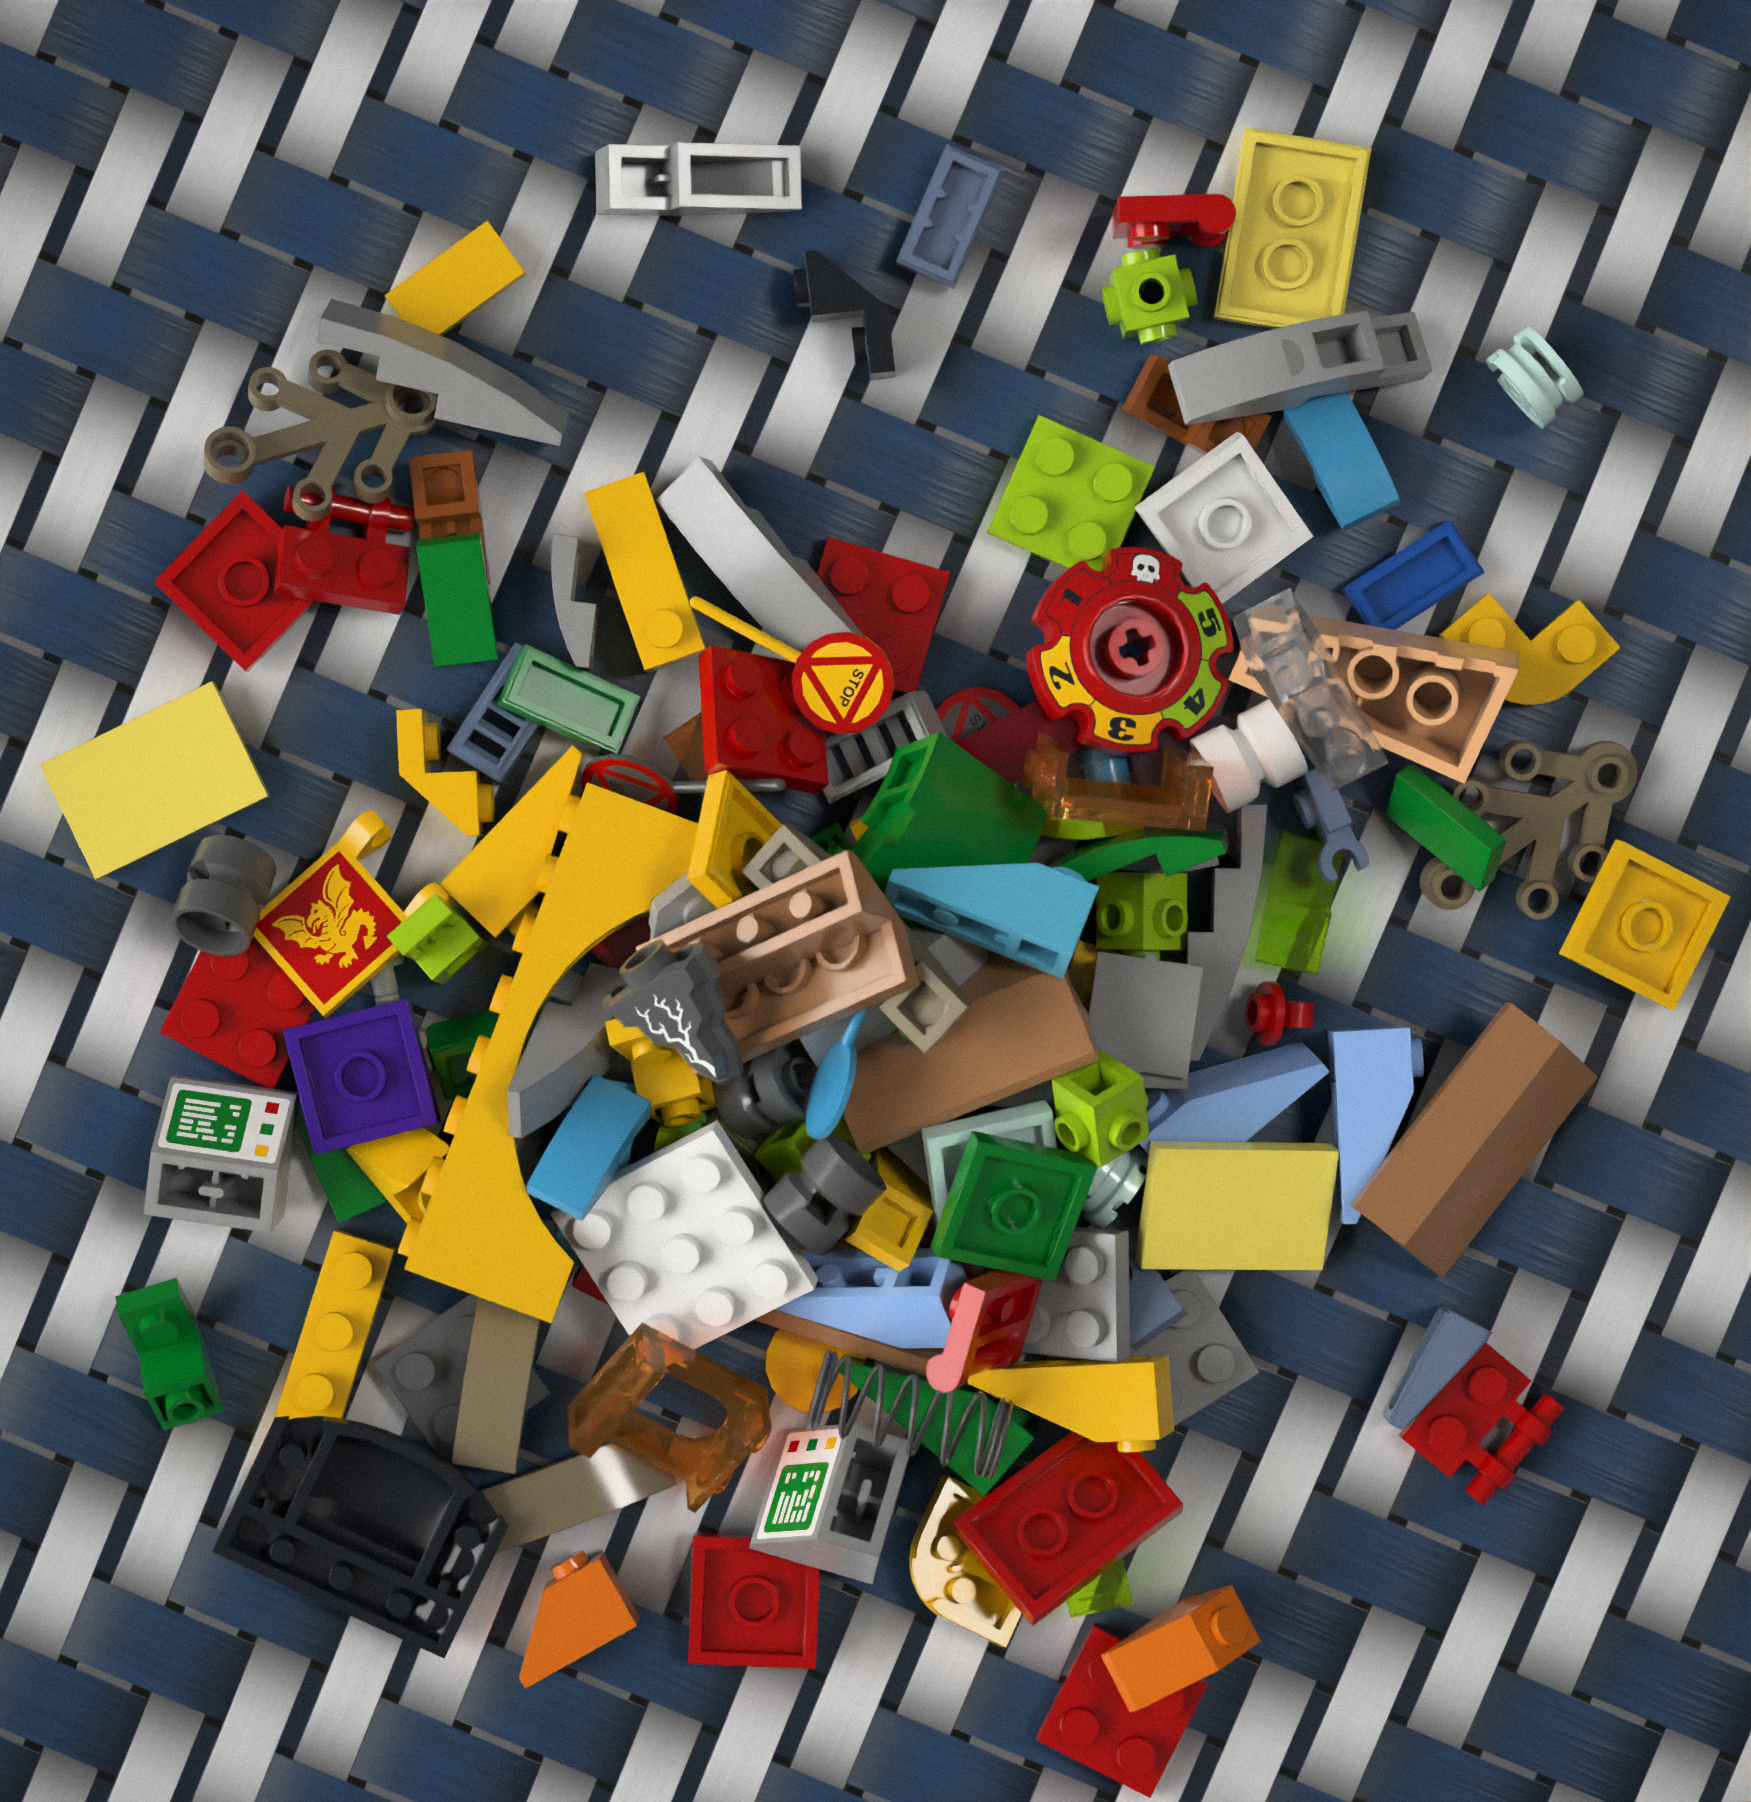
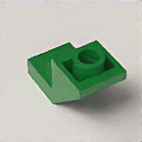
(170, 1354)

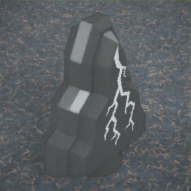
(679, 1006)

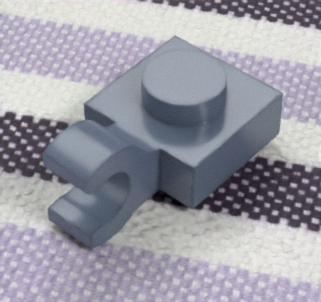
(1329, 816)

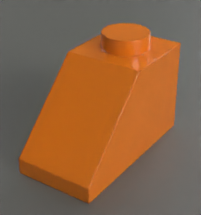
(576, 1615)
(1181, 1647)

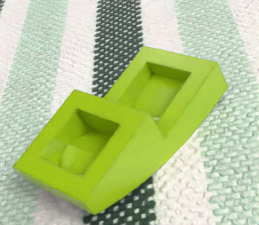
(438, 939)

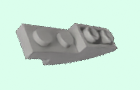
(1297, 363)

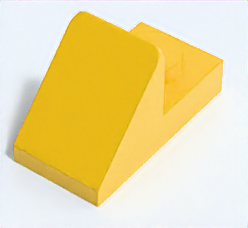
(399, 1167)

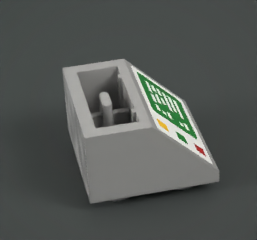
(222, 1154)
(831, 1499)

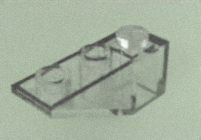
(1308, 689)

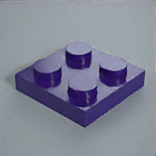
(362, 1076)

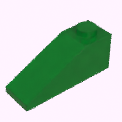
(963, 1459)

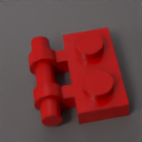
(341, 567)
(1465, 1413)

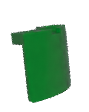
(945, 812)

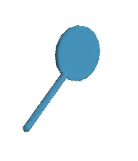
(833, 1082)

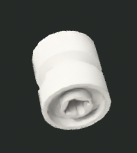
(1251, 754)

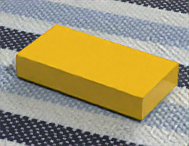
(457, 282)

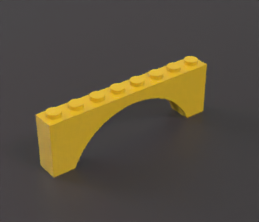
(480, 1220)

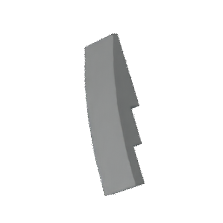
(468, 385)
(752, 559)
(1231, 915)

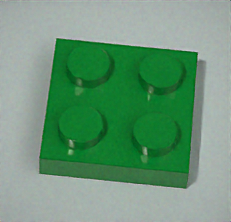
(1013, 1206)

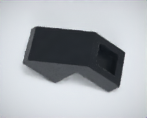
(837, 296)

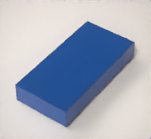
(1414, 578)

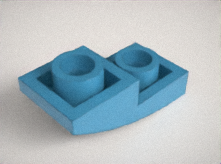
(1342, 458)
(587, 1147)

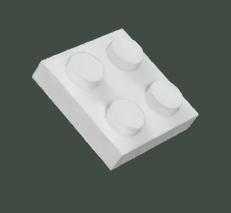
(1224, 519)

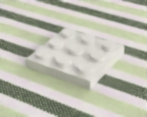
(688, 1243)

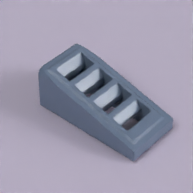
(474, 755)
(1438, 1357)

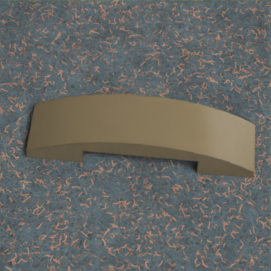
(921, 1012)
(496, 1386)
(572, 1492)

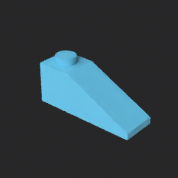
(1006, 908)

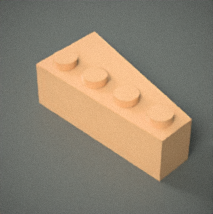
(1416, 690)

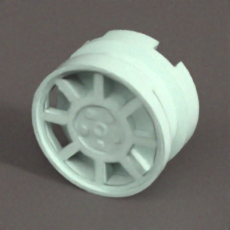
(1535, 377)
(1113, 1185)

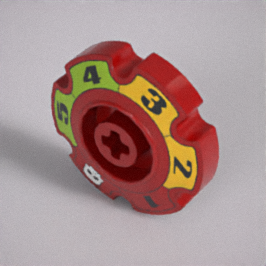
(1129, 699)

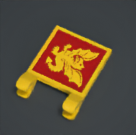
(336, 919)

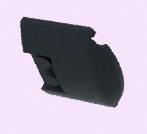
(365, 1526)

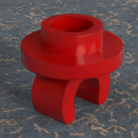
(1269, 1013)

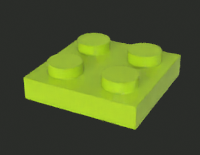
(1069, 497)

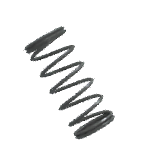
(997, 1435)

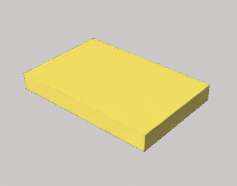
(1291, 230)
(155, 780)
(1236, 1205)

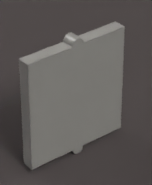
(1145, 1012)

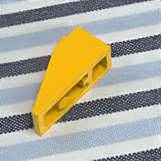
(645, 572)
(502, 870)
(1093, 1398)

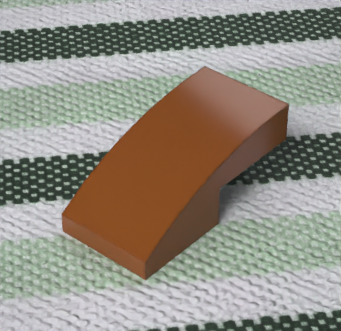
(1156, 405)
(447, 496)

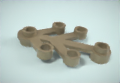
(330, 426)
(1543, 818)

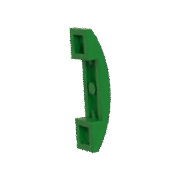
(1174, 849)

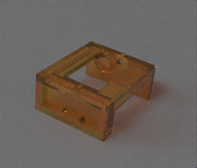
(1176, 803)
(705, 1463)

